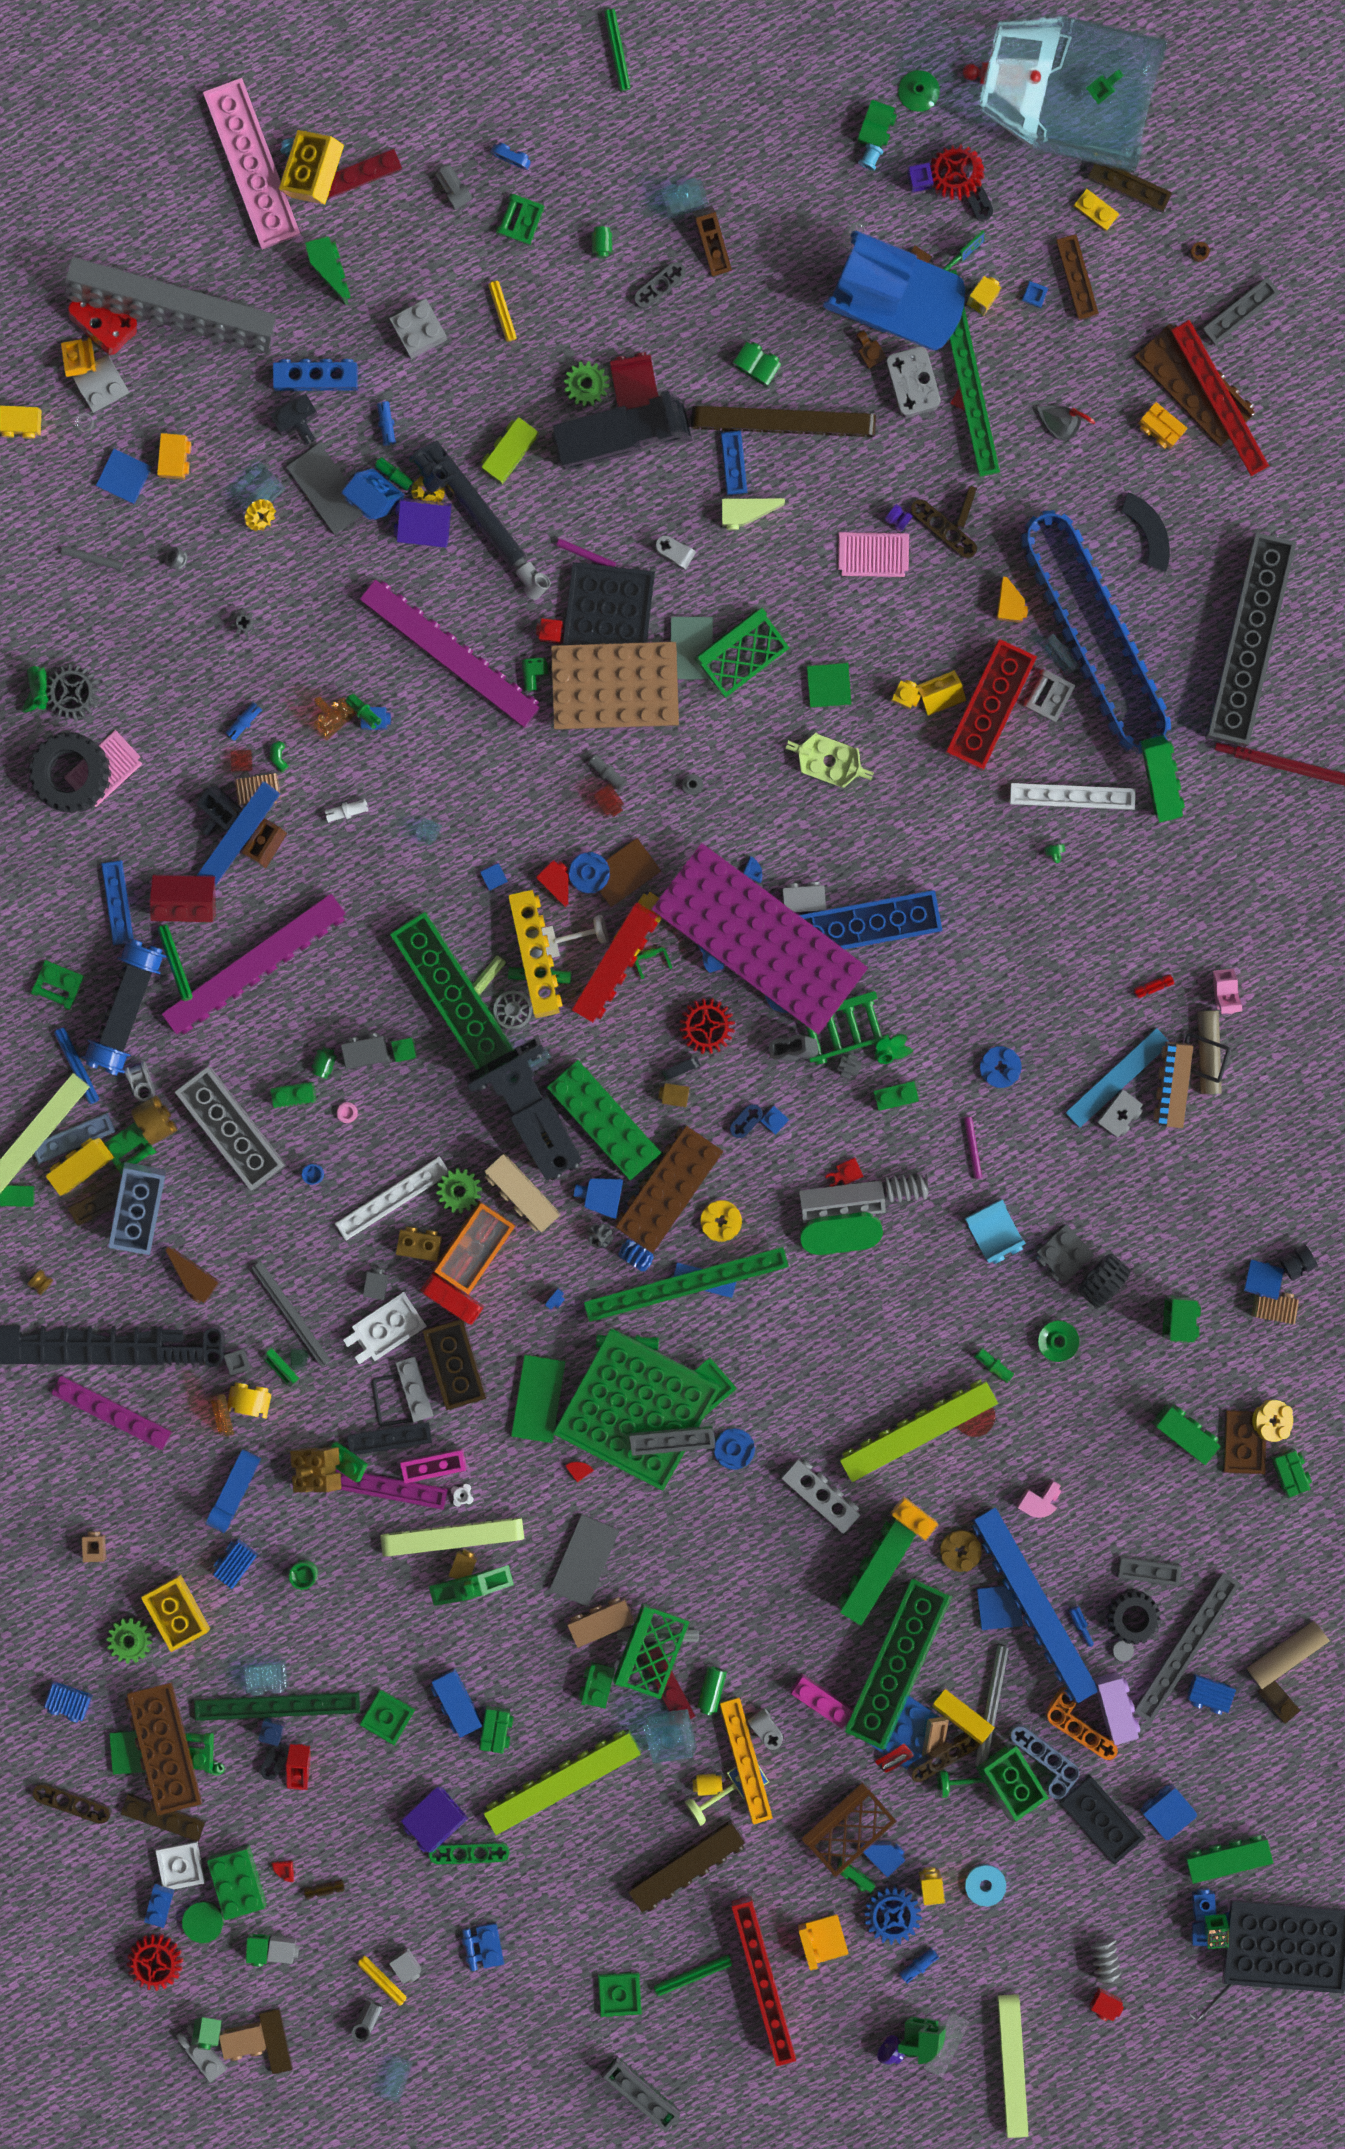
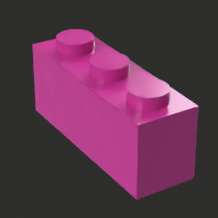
(433, 1465)
(822, 1701)

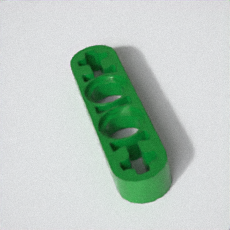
(469, 1853)

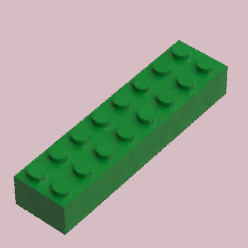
(451, 990)
(898, 1664)

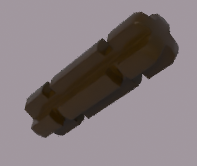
(324, 1889)

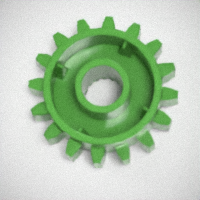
(590, 395)
(459, 1201)
(139, 1635)

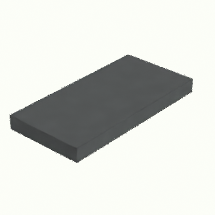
(324, 487)
(584, 1560)

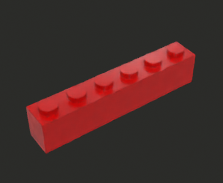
(615, 962)

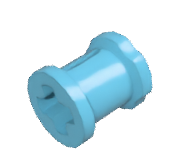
(870, 157)

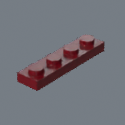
(364, 173)
(673, 1693)

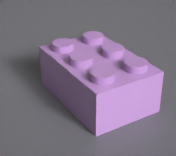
(1117, 1708)

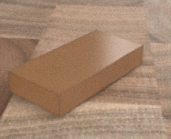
(935, 1734)

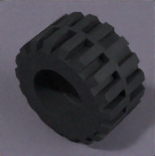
(1104, 1280)
(1138, 1634)

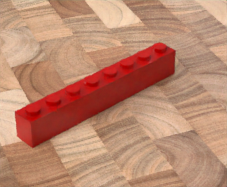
(763, 1981)

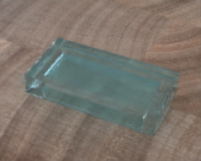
(396, 2079)

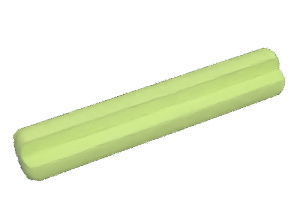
(489, 973)

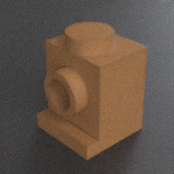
(91, 1554)

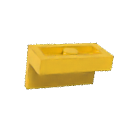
(941, 692)

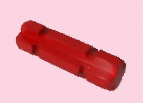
(1154, 986)

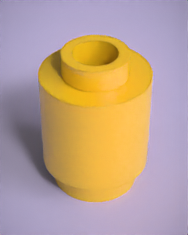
(707, 1784)

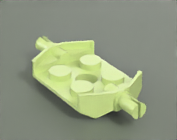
(846, 765)

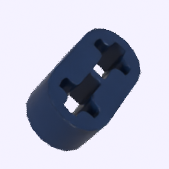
(742, 1117)

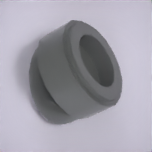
(176, 558)

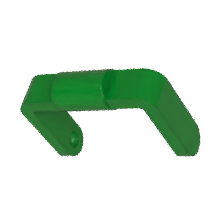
(650, 953)

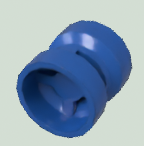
(310, 1172)

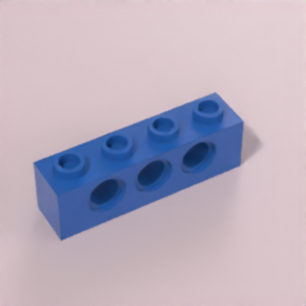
(346, 382)

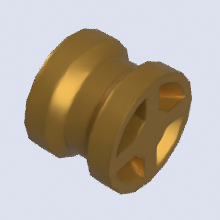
(40, 1282)

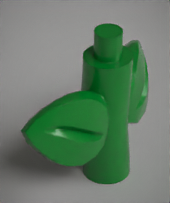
(38, 687)

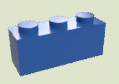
(456, 1703)

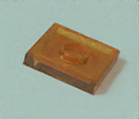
(221, 1415)

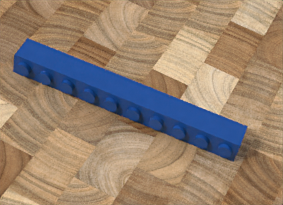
(1035, 1605)

